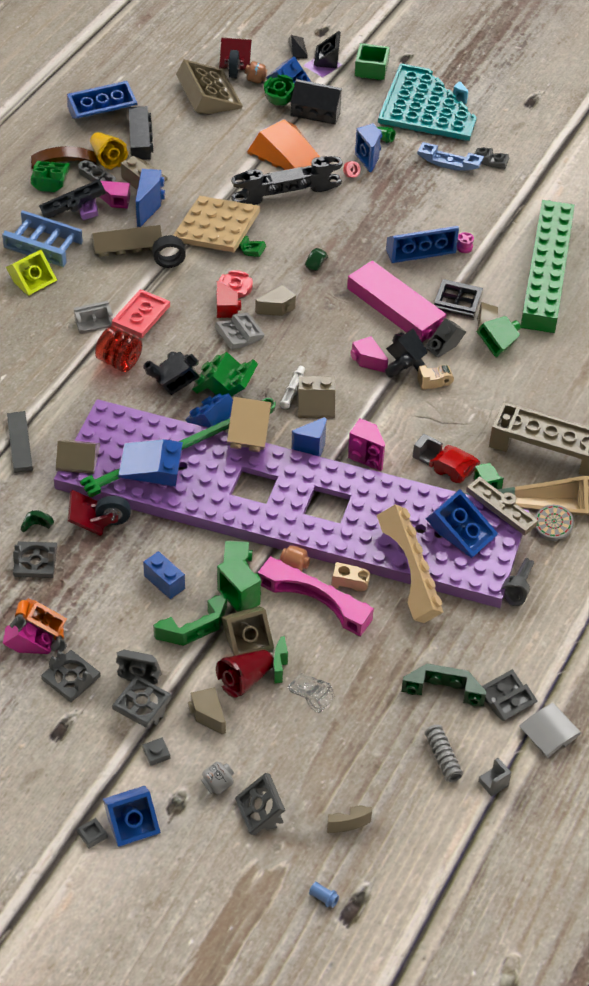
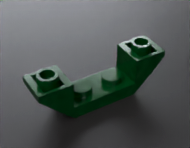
(447, 676)

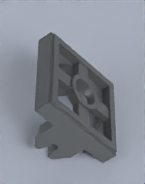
(45, 572)
(81, 684)
(129, 694)
(255, 790)

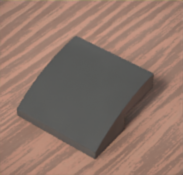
(508, 695)

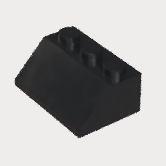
(316, 102)

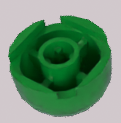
(279, 90)

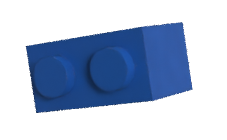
(164, 575)

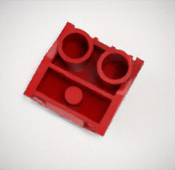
(455, 463)

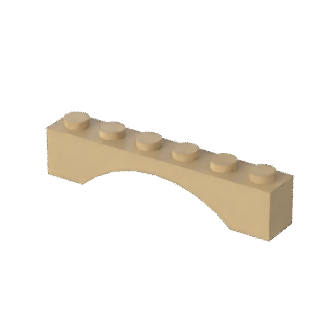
(423, 599)

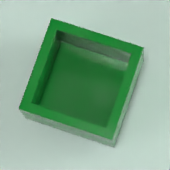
(372, 61)
(239, 583)

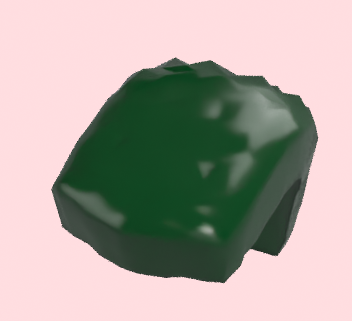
(315, 259)
(36, 517)

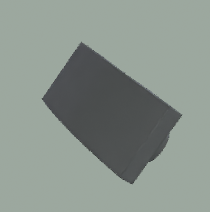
(492, 159)

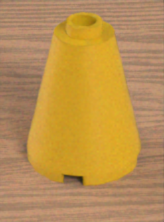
(109, 150)

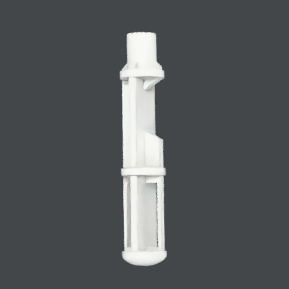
(291, 390)

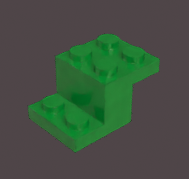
(224, 375)

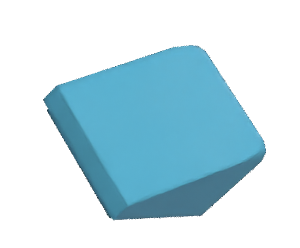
(461, 92)

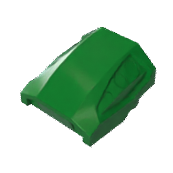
(49, 176)

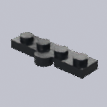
(72, 200)

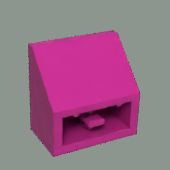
(366, 445)

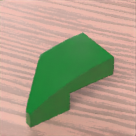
(252, 248)

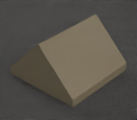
(77, 456)

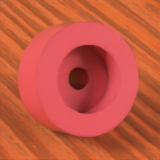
(351, 169)

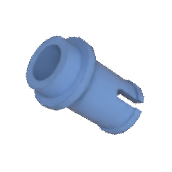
(329, 897)

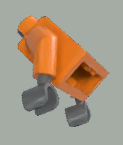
(43, 618)

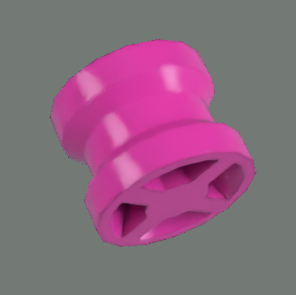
(465, 242)

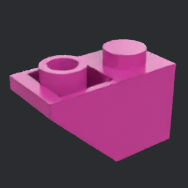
(116, 194)
(28, 640)

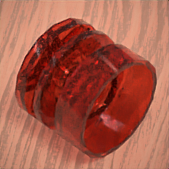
(118, 349)

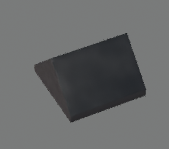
(328, 52)

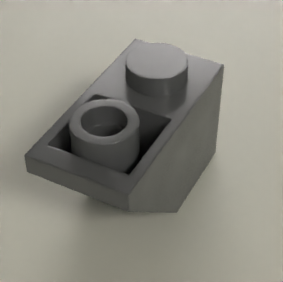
(445, 338)

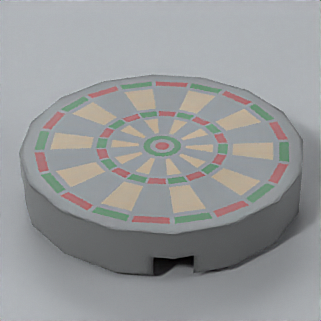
(554, 522)

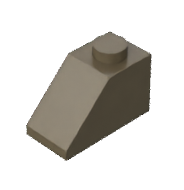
(276, 302)
(207, 709)

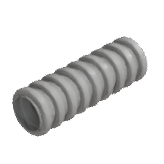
(443, 753)

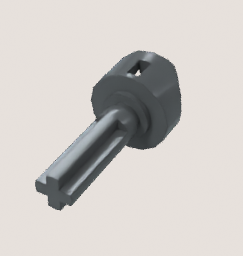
(517, 586)

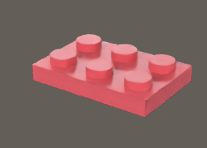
(141, 313)

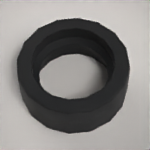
(169, 261)

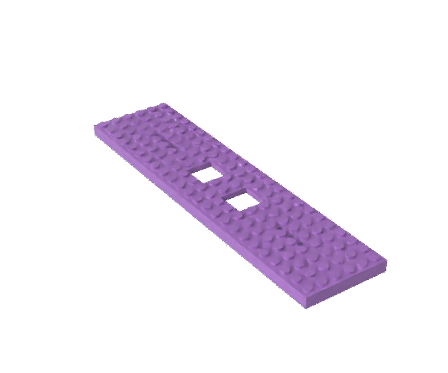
(213, 469)

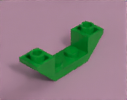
(168, 631)

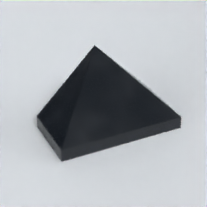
(297, 47)

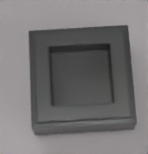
(92, 833)

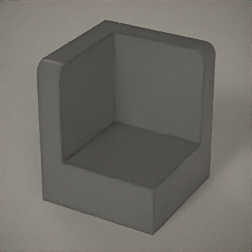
(426, 448)
(496, 778)

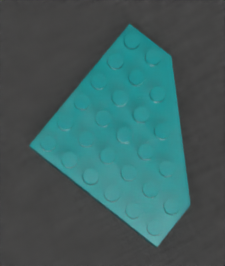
(423, 104)

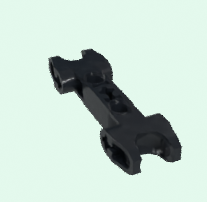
(316, 176)

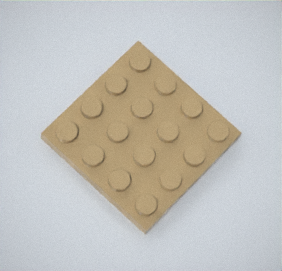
(217, 223)

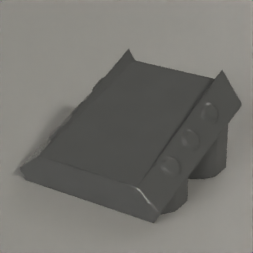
(139, 664)

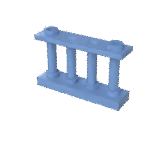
(27, 246)

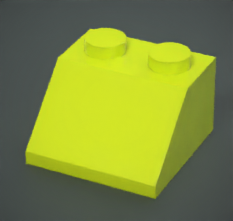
(31, 273)

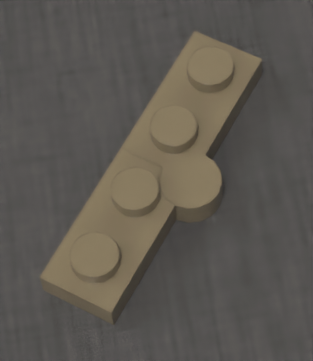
(502, 505)

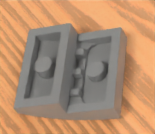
(239, 331)
(550, 729)

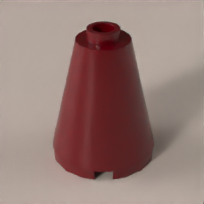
(243, 671)

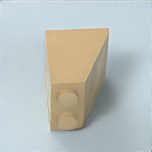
(248, 424)

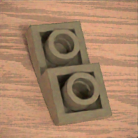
(486, 313)
(357, 817)

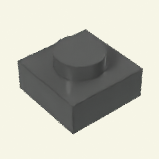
(156, 751)

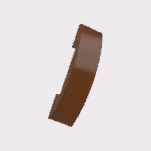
(63, 154)

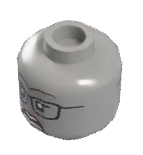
(217, 777)

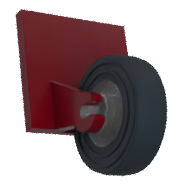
(235, 55)
(95, 514)

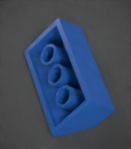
(100, 99)
(422, 244)

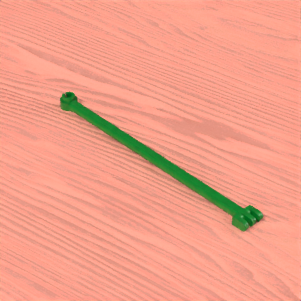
(93, 485)

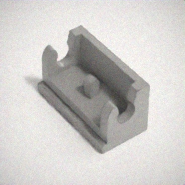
(93, 317)

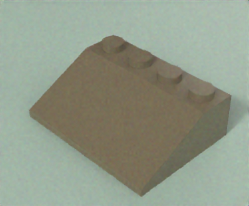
(207, 88)

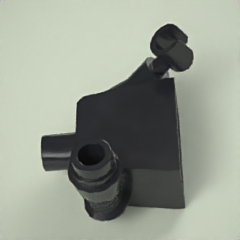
(407, 351)
(174, 372)

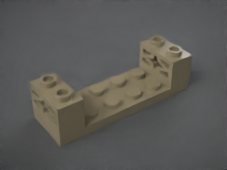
(541, 431)

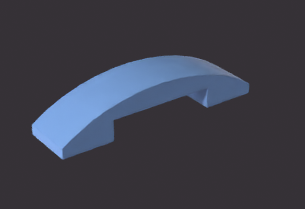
(447, 160)

